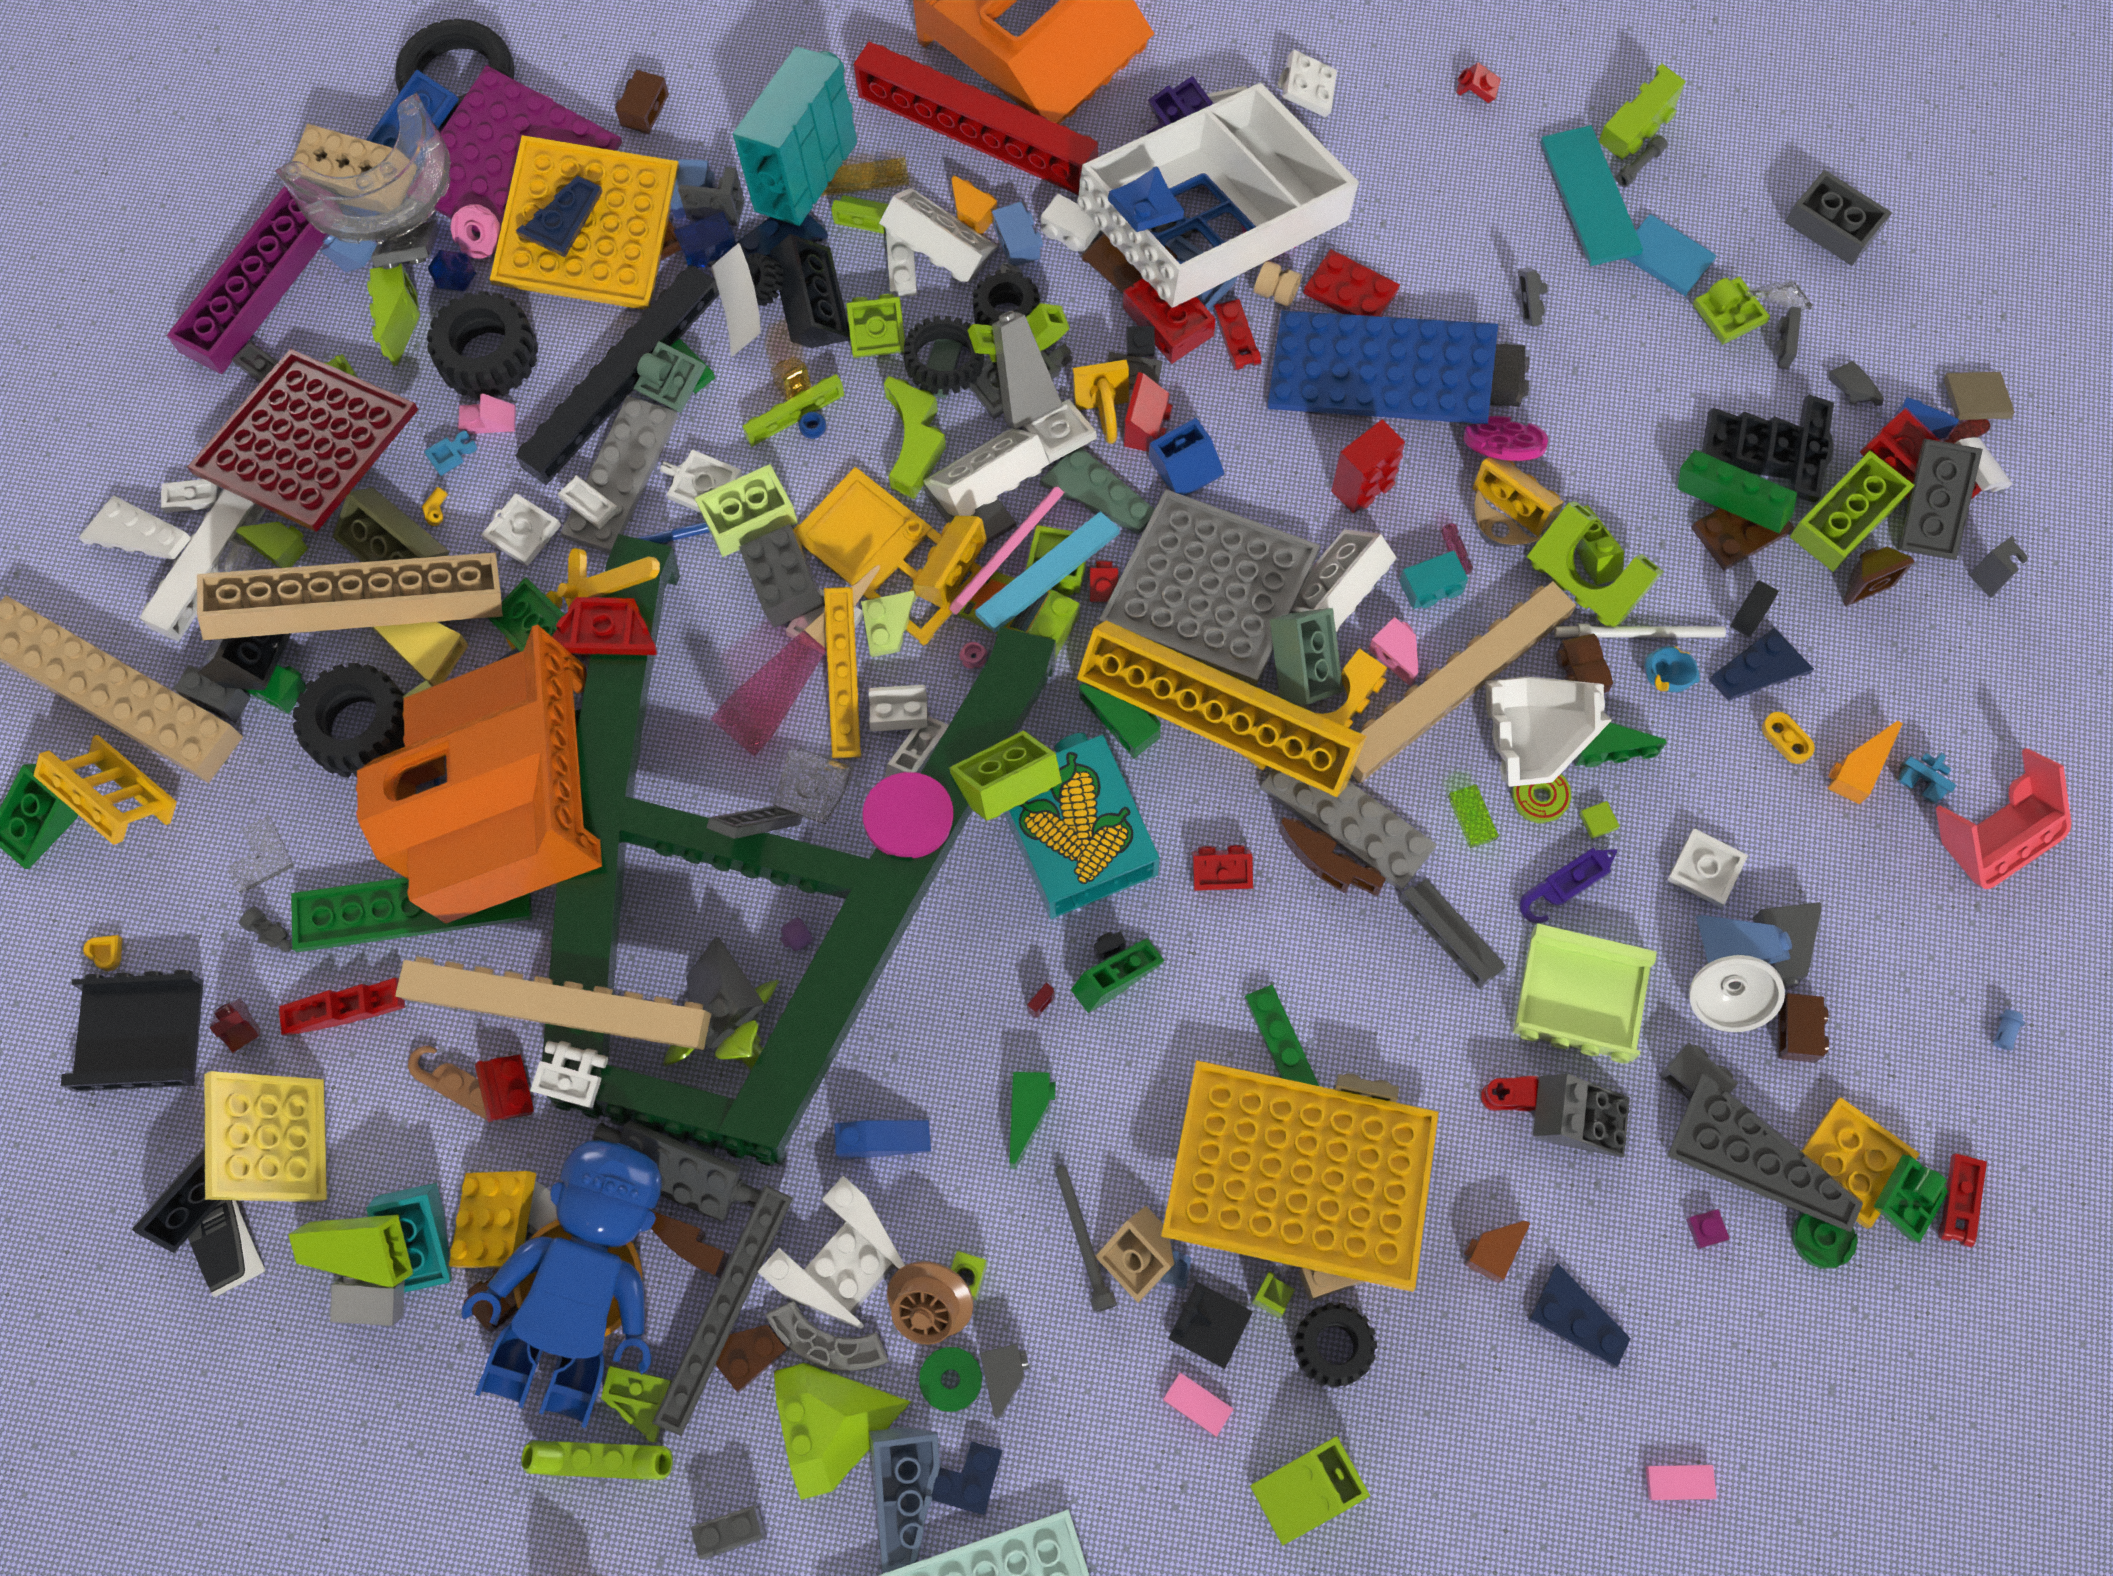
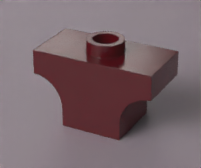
(234, 1025)

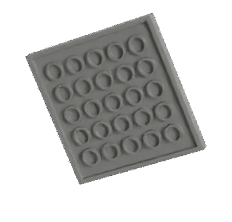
(1210, 584)

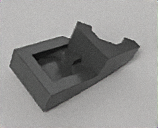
(1856, 383)

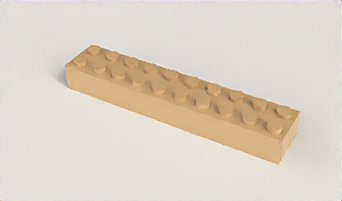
(347, 596)
(114, 692)

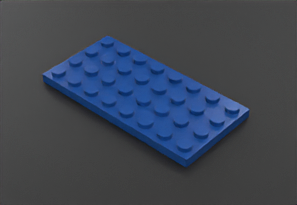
(1384, 367)

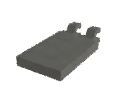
(987, 386)

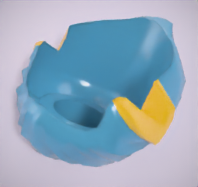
(1671, 669)

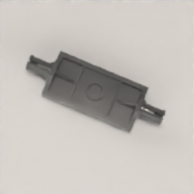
(687, 1173)

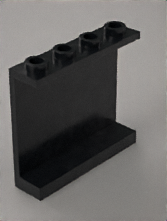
(136, 1031)

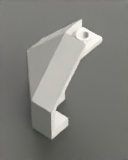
(1542, 725)

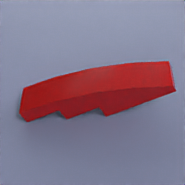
(340, 1007)

